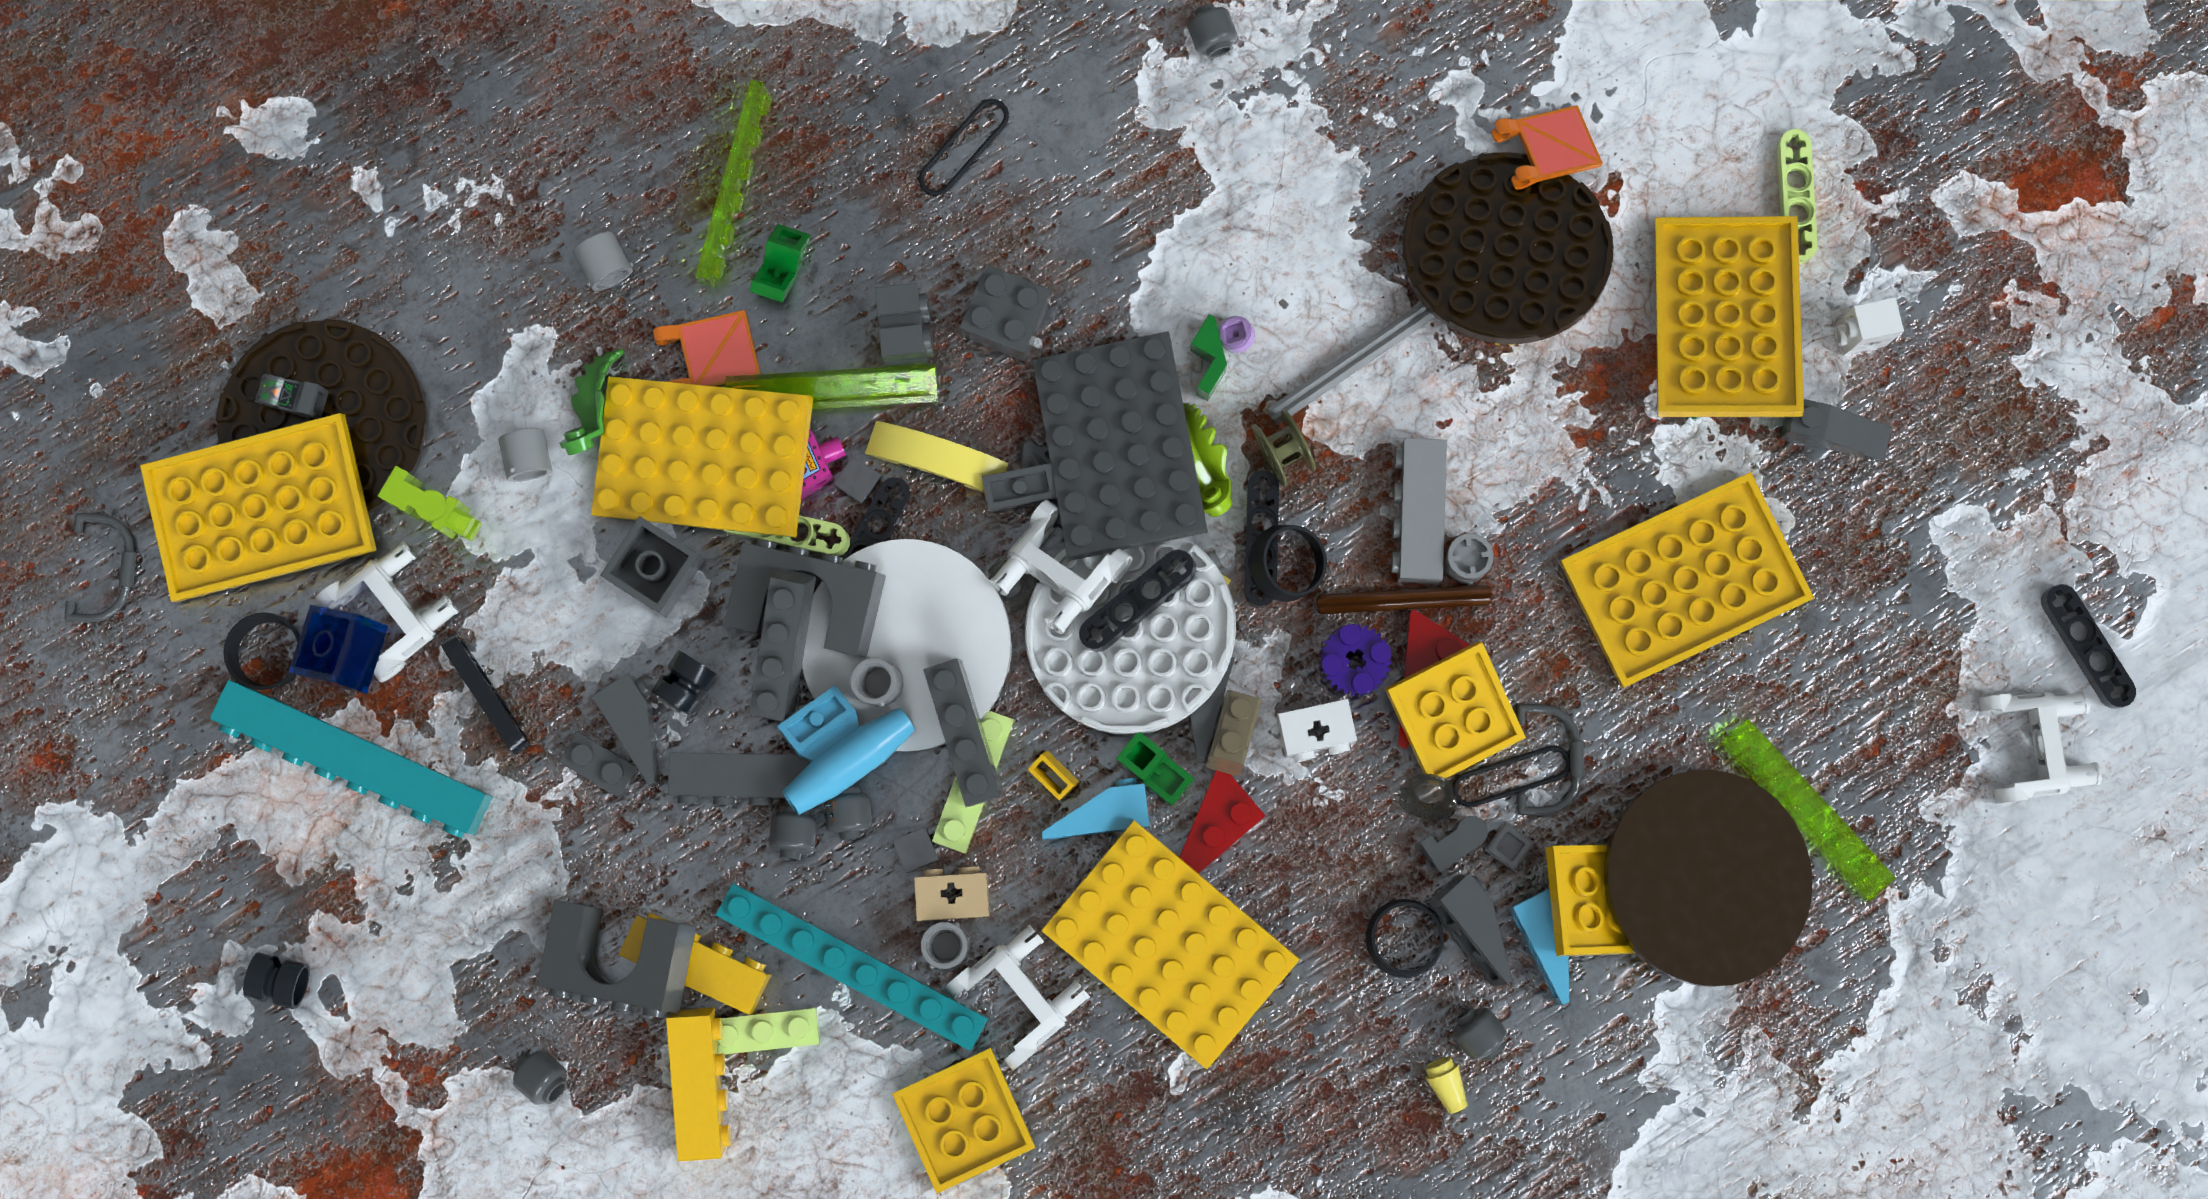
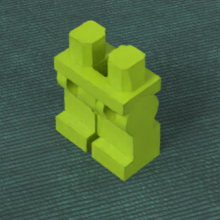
(442, 512)

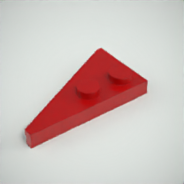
(1425, 646)
(1220, 822)

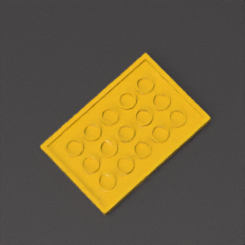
(1728, 317)
(702, 456)
(258, 507)
(1686, 580)
(1170, 944)

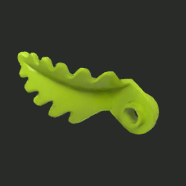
(1209, 463)

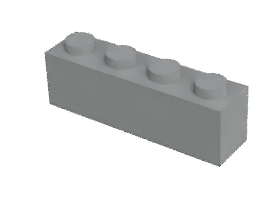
(1420, 511)

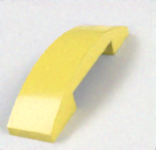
(932, 455)

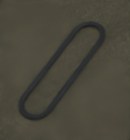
(973, 157)
(1506, 762)

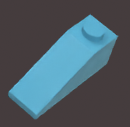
(1104, 813)
(1535, 924)

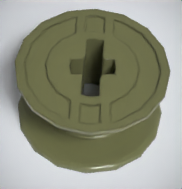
(1290, 444)

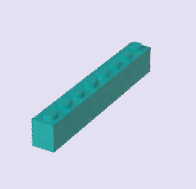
(351, 758)
(852, 966)

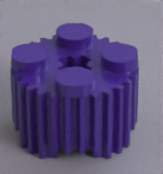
(1373, 654)

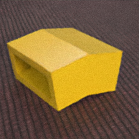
(1059, 769)

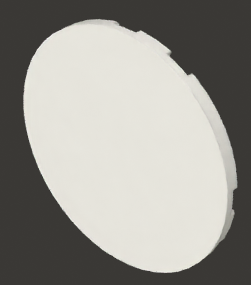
(928, 613)
(1153, 671)

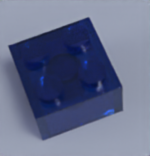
(338, 648)

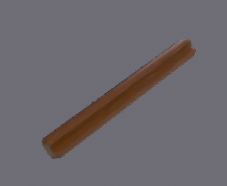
(1404, 599)

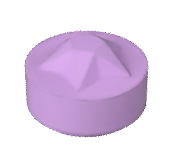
(1236, 334)

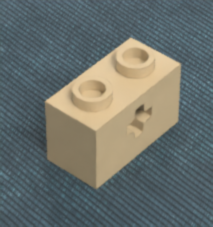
(932, 904)

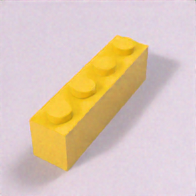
(711, 969)
(697, 1084)

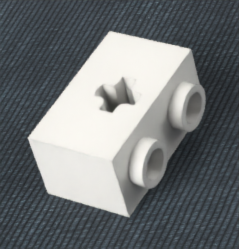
(1869, 326)
(1296, 724)

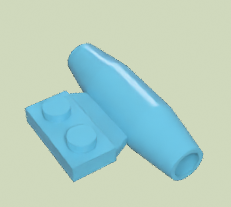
(837, 747)

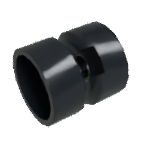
(684, 682)
(270, 979)

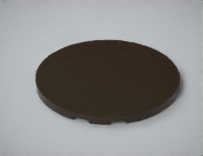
(1504, 257)
(364, 382)
(1708, 878)

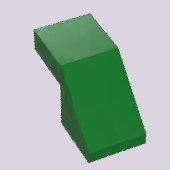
(781, 263)
(1209, 347)
(1155, 768)

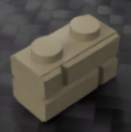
(1233, 733)

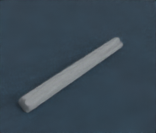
(1350, 363)

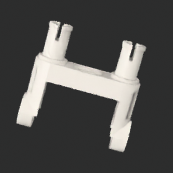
(378, 577)
(1077, 592)
(2043, 715)
(1007, 962)

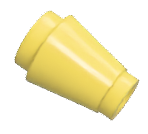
(1447, 1084)

